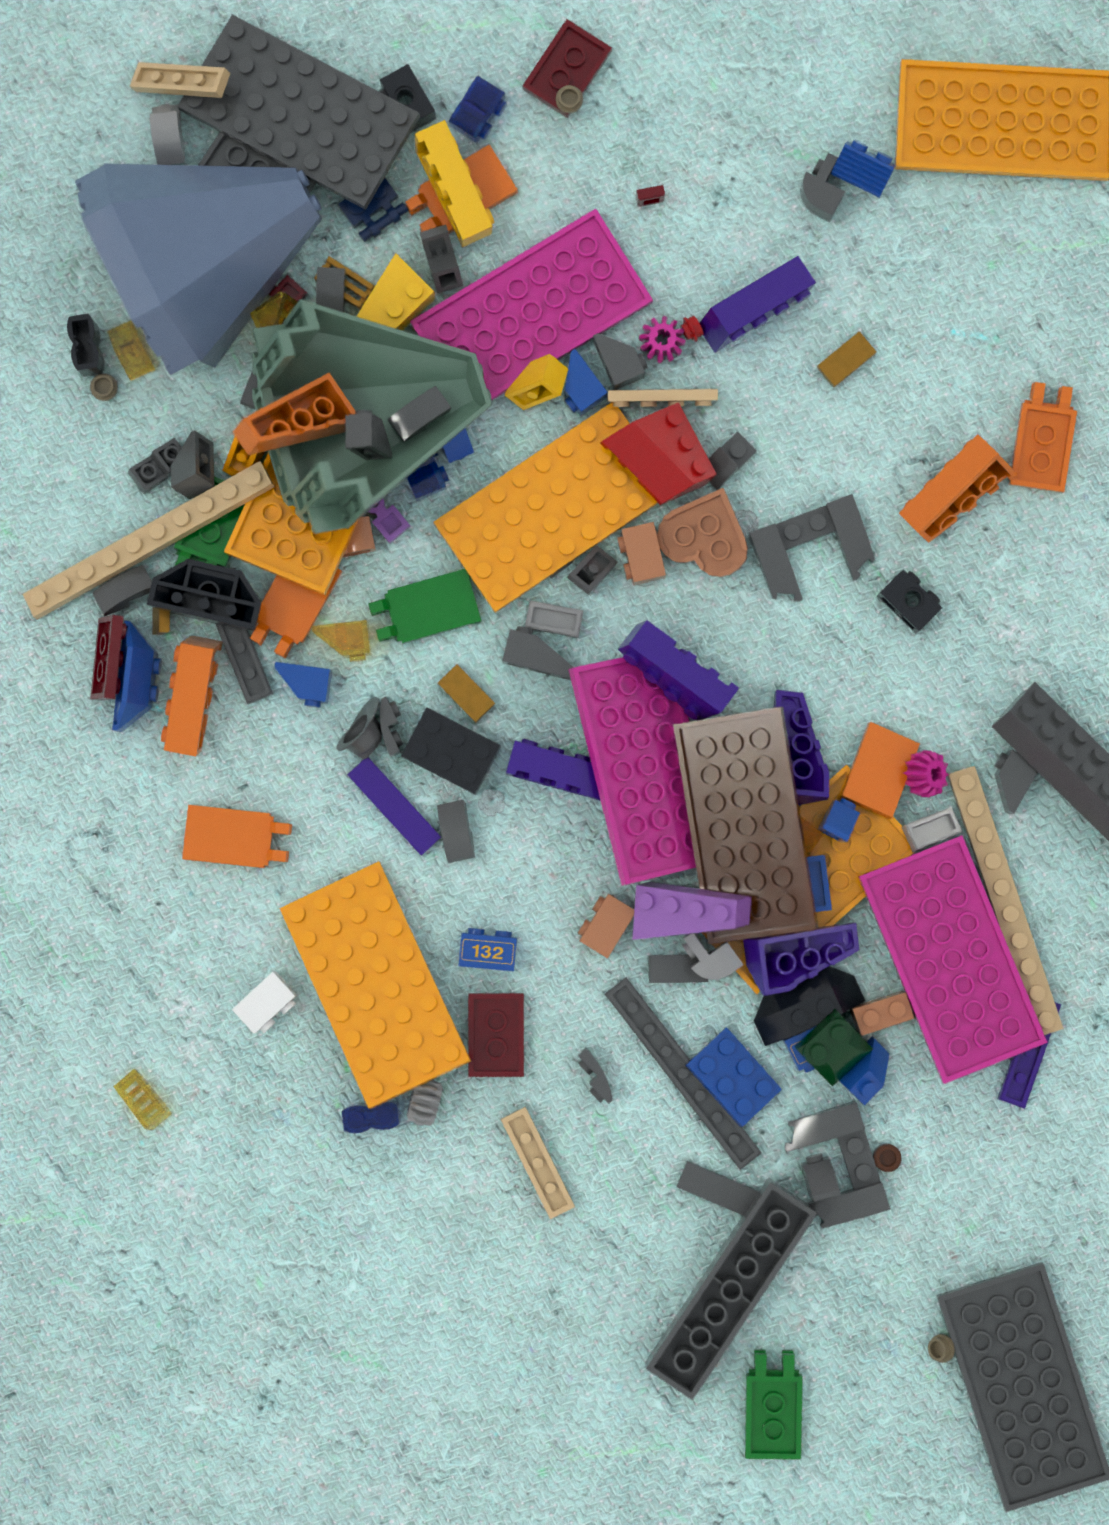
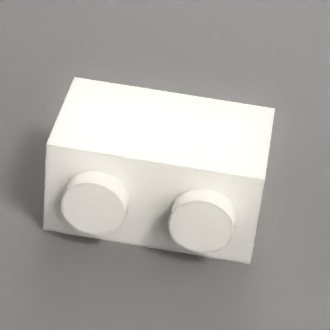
(265, 1003)

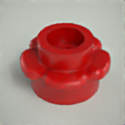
(692, 328)

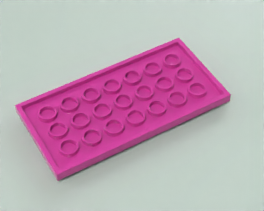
(540, 302)
(635, 768)
(952, 959)

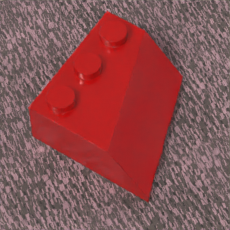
(662, 454)

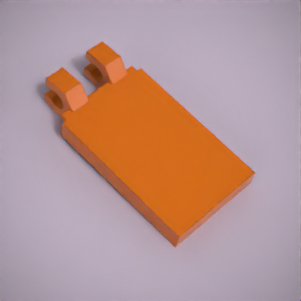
(485, 172)
(1044, 440)
(289, 612)
(232, 837)

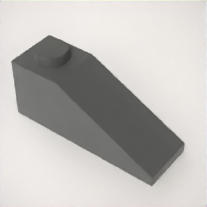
(534, 654)

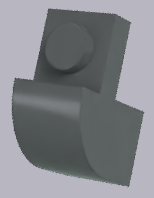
(817, 194)
(441, 259)

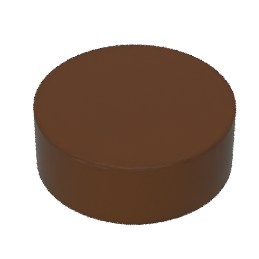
(887, 1157)

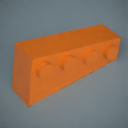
(299, 417)
(956, 488)
(190, 695)

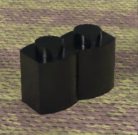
(85, 338)

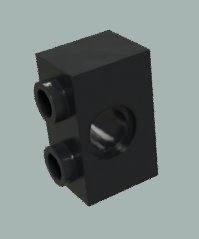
(404, 83)
(894, 597)

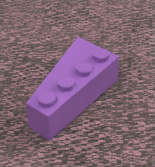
(680, 910)

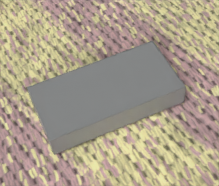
(554, 619)
(932, 829)

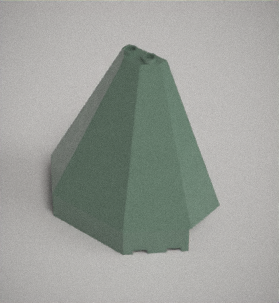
(377, 372)

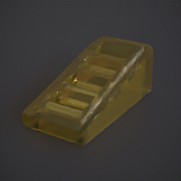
(159, 1116)

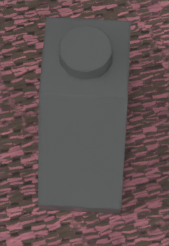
(619, 361)
(366, 436)
(193, 467)
(1013, 779)
(820, 1177)

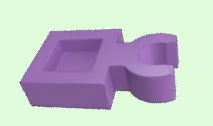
(389, 521)

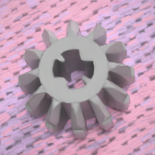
(424, 1103)

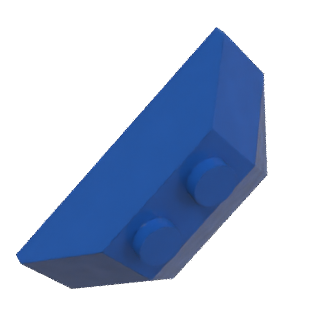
(137, 679)

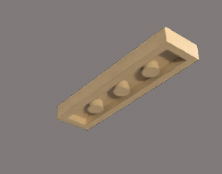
(180, 79)
(649, 398)
(537, 1162)

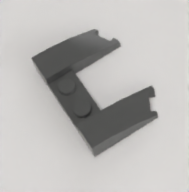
(837, 517)
(847, 1126)

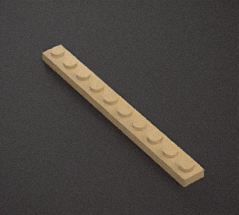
(148, 540)
(1003, 894)

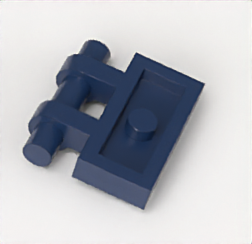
(382, 200)

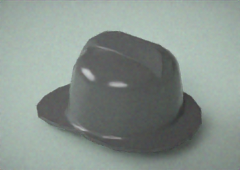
(364, 732)

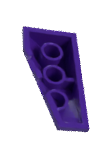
(807, 762)
(790, 958)

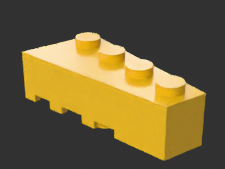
(453, 183)
(397, 296)

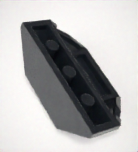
(206, 594)
(806, 1005)

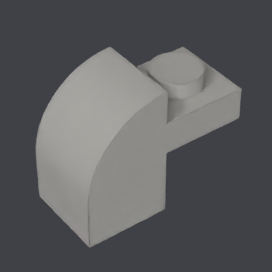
(167, 134)
(714, 965)

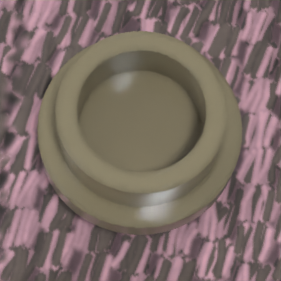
(569, 99)
(104, 387)
(941, 1348)

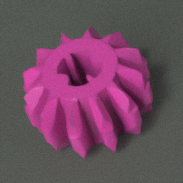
(652, 336)
(926, 773)

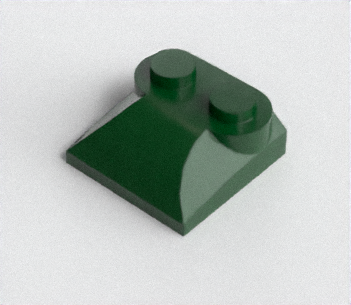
(833, 1047)

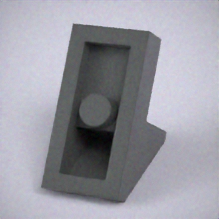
(730, 458)
(592, 570)

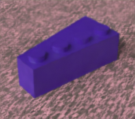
(756, 303)
(676, 672)
(553, 768)

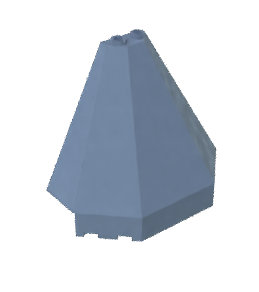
(195, 247)

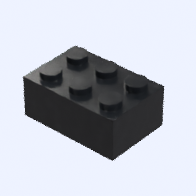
(451, 751)

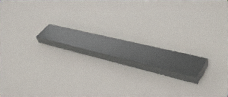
(672, 1061)

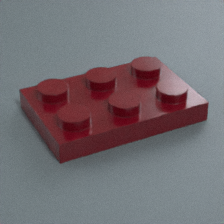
(569, 60)
(107, 658)
(496, 1034)

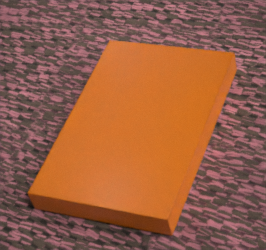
(879, 770)

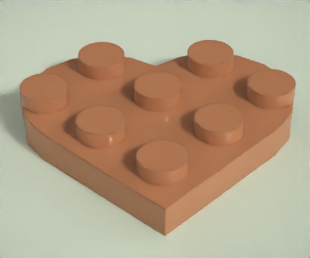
(705, 534)

